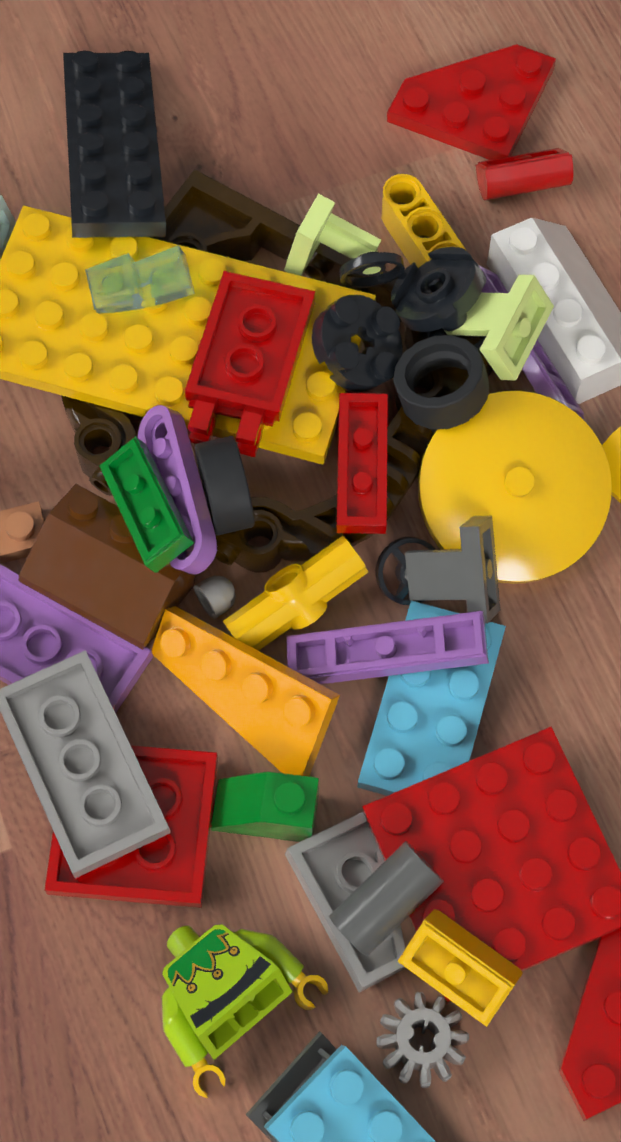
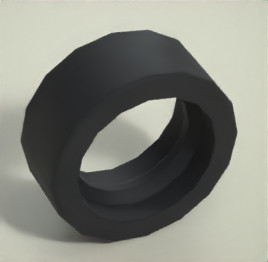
(432, 355)
(225, 485)

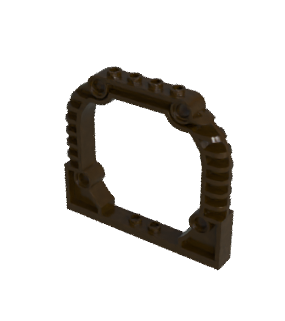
(234, 226)

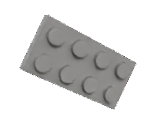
(81, 764)

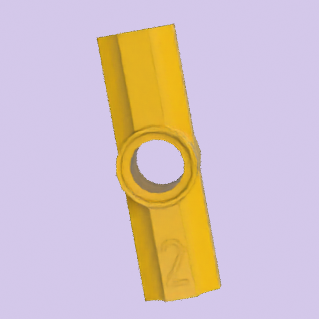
(297, 595)

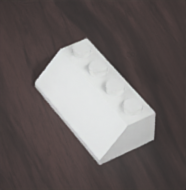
(584, 323)

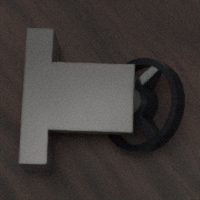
(448, 573)

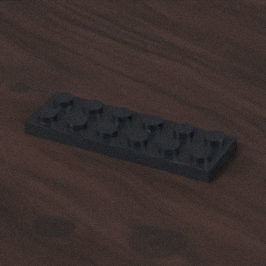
(112, 146)

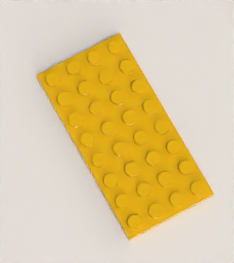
(144, 354)

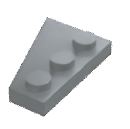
(329, 871)

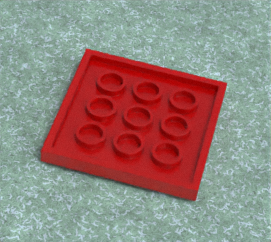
(512, 848)

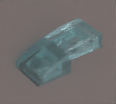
(133, 285)

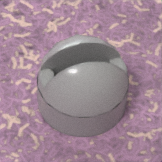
(215, 595)

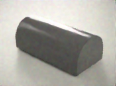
(385, 899)

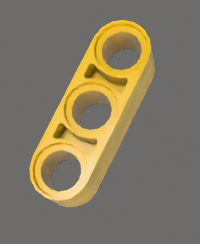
(414, 219)

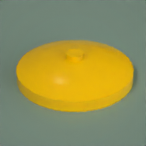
(530, 470)

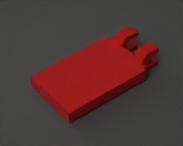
(247, 357)

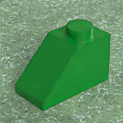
(267, 806)

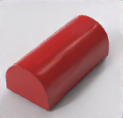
(524, 173)

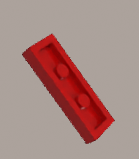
(362, 463)

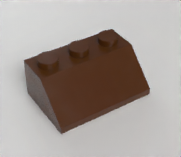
(94, 569)

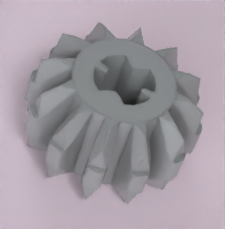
(440, 1045)

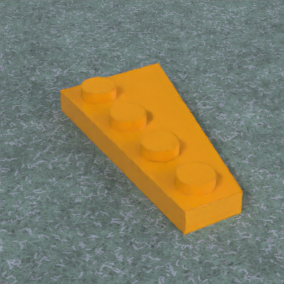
(256, 695)

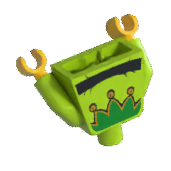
(223, 989)

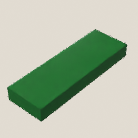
(146, 505)

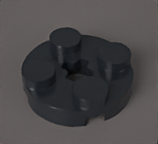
(438, 291)
(377, 329)

